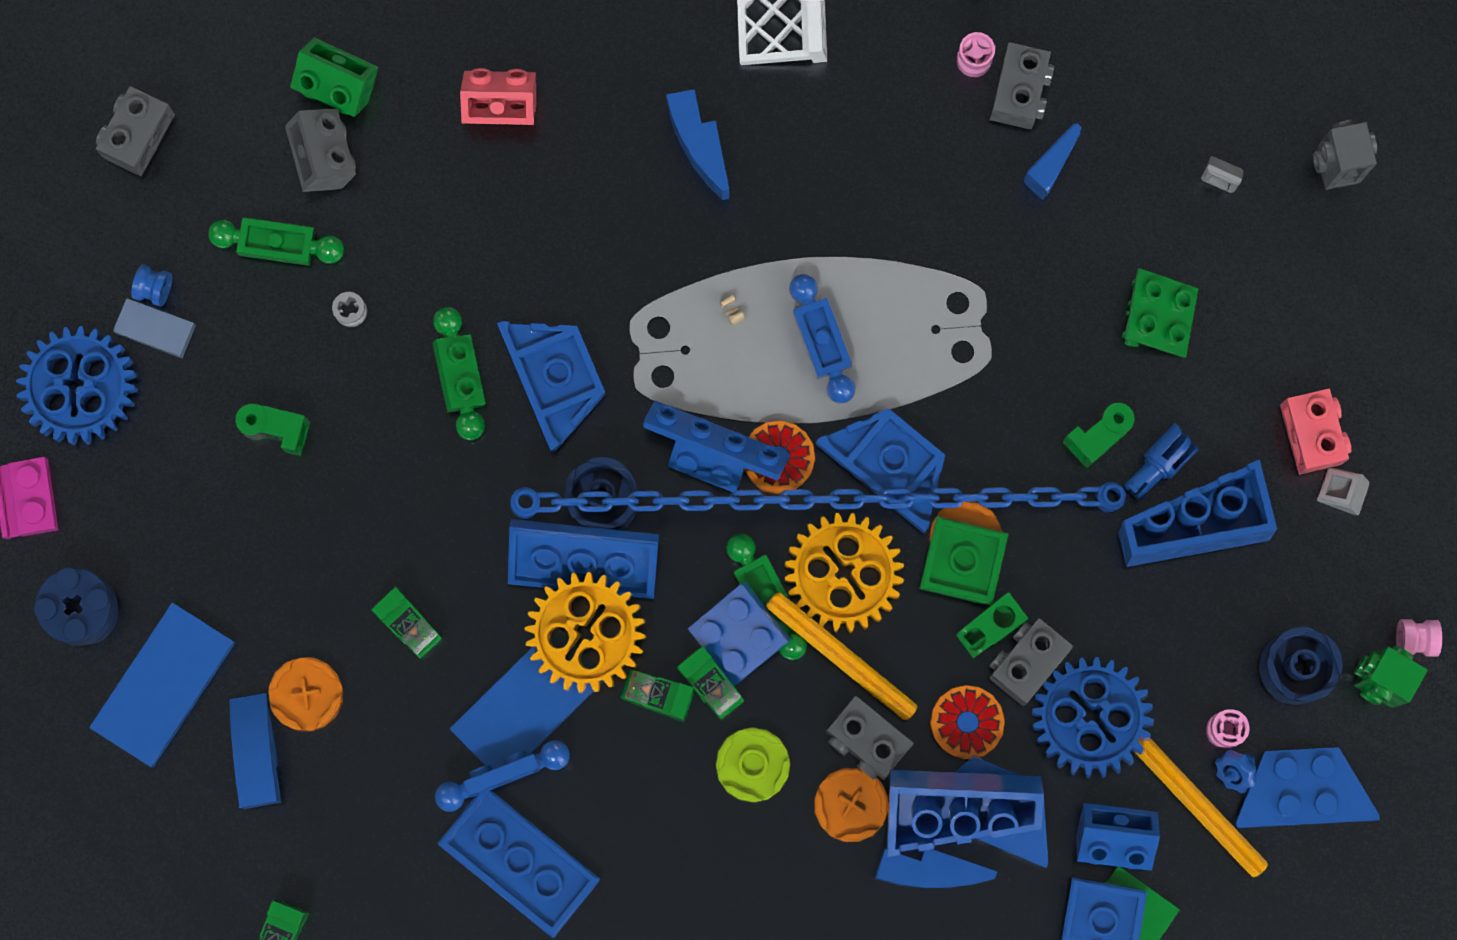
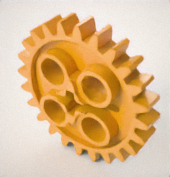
(871, 554)
(557, 613)

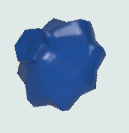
(1236, 770)

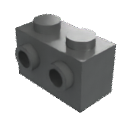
(1021, 85)
(134, 130)
(320, 149)
(1345, 154)
(1031, 662)
(873, 733)

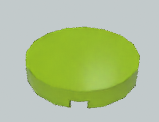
(752, 765)

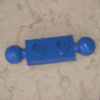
(822, 338)
(451, 795)

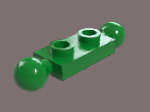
(276, 241)
(458, 373)
(765, 583)

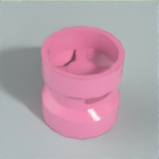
(976, 46)
(1420, 637)
(1221, 728)

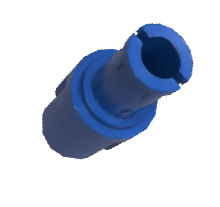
(1162, 461)

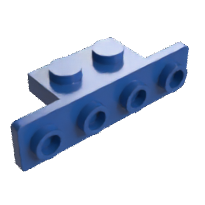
(712, 450)

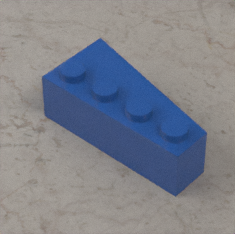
(1203, 520)
(958, 807)

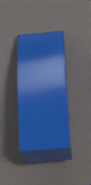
(698, 141)
(254, 751)
(931, 870)

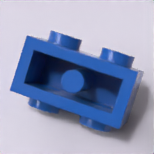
(1117, 836)

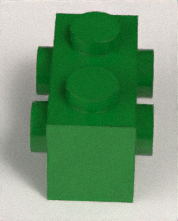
(334, 77)
(1389, 676)

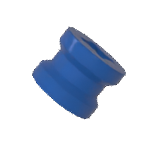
(151, 285)

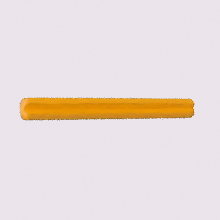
(841, 656)
(1202, 808)

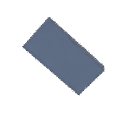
(154, 328)

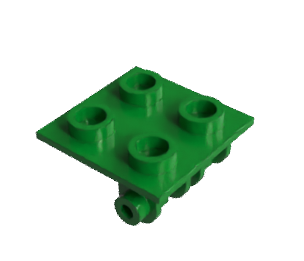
(1160, 313)

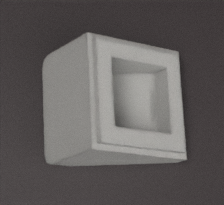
(1222, 174)
(1343, 490)

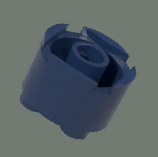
(599, 475)
(58, 617)
(1294, 646)

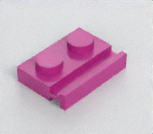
(26, 499)

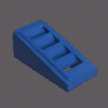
(1046, 170)

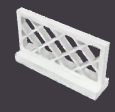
(812, 33)

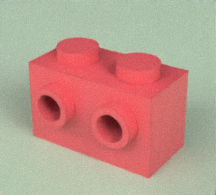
(498, 97)
(1315, 431)

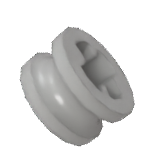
(345, 299)

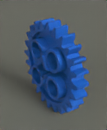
(110, 385)
(1118, 697)

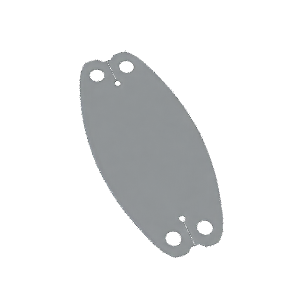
(761, 363)

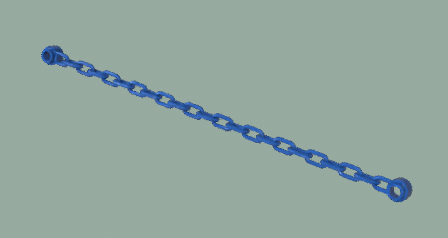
(1100, 498)

